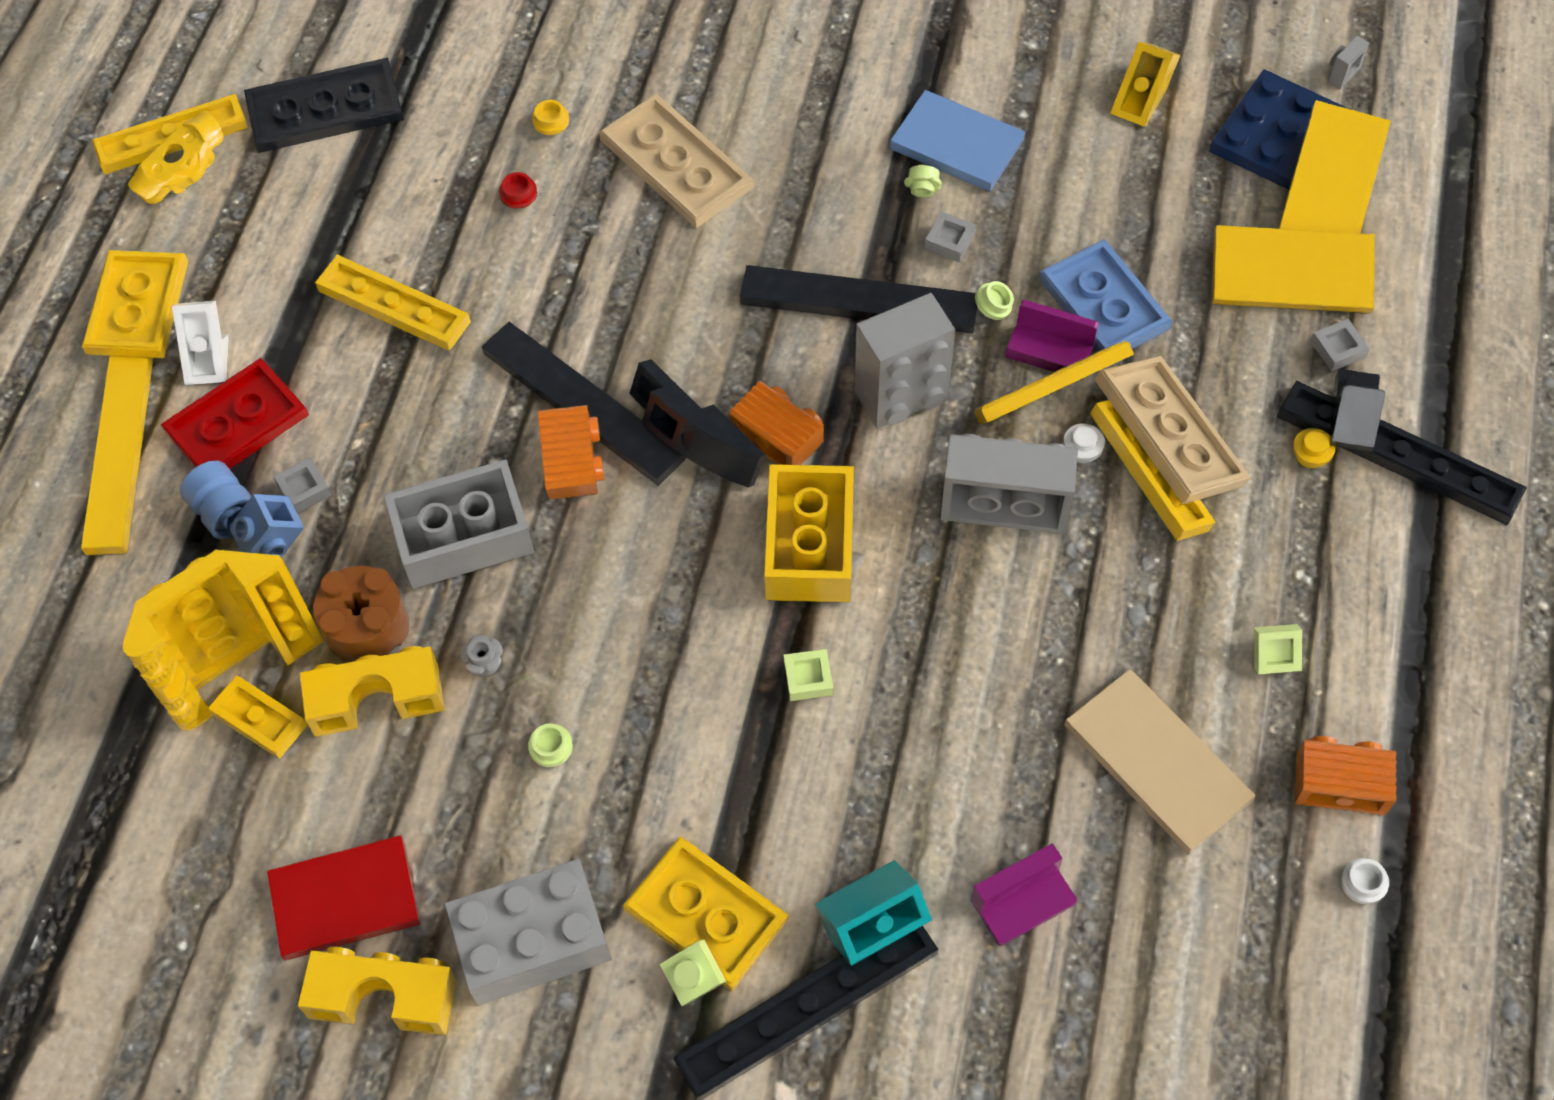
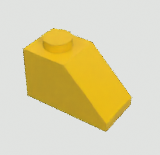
(1144, 83)

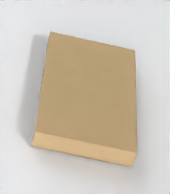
(676, 160)
(1172, 429)
(1159, 761)

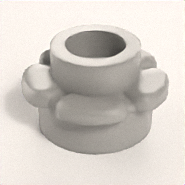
(481, 665)

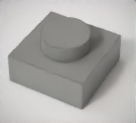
(1347, 61)
(950, 237)
(1339, 345)
(303, 485)

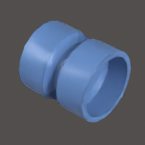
(215, 496)

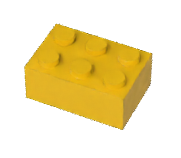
(809, 533)

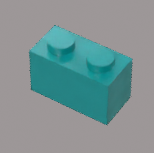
(873, 912)

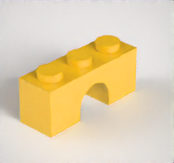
(335, 691)
(340, 981)

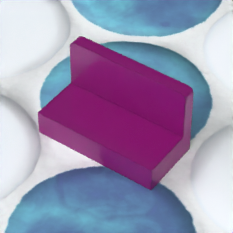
(1050, 337)
(1023, 895)

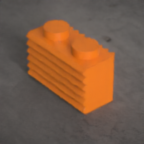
(778, 425)
(569, 453)
(1345, 776)

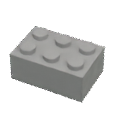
(904, 360)
(1009, 483)
(458, 524)
(527, 932)

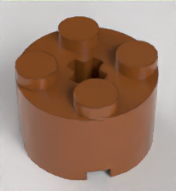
(360, 612)

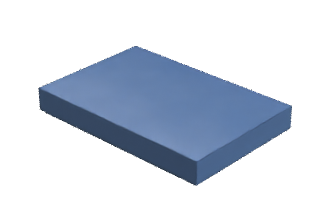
(957, 140)
(1105, 290)

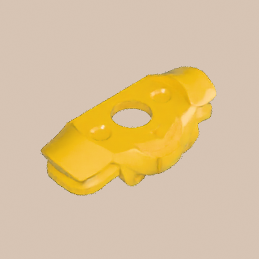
(157, 178)

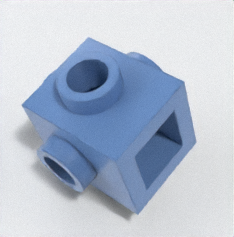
(266, 525)

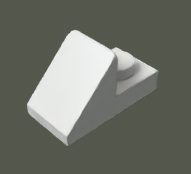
(200, 342)

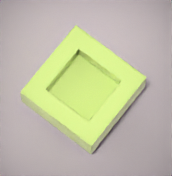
(1277, 649)
(808, 675)
(692, 972)

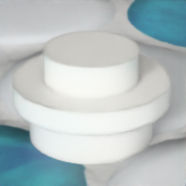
(1088, 441)
(1365, 881)

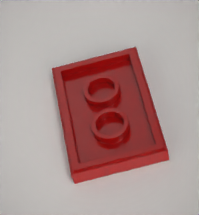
(235, 417)
(343, 897)

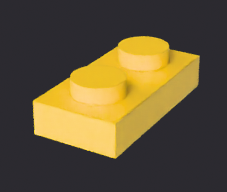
(257, 716)

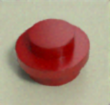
(517, 190)

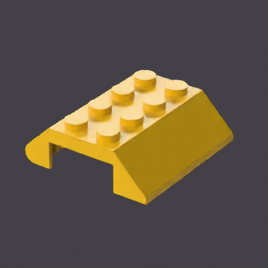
(212, 621)

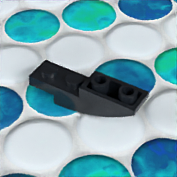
(693, 431)

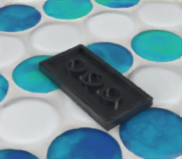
(323, 105)

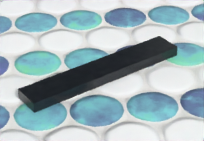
(847, 295)
(565, 387)
(1414, 458)
(797, 1013)

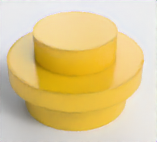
(550, 117)
(1313, 448)

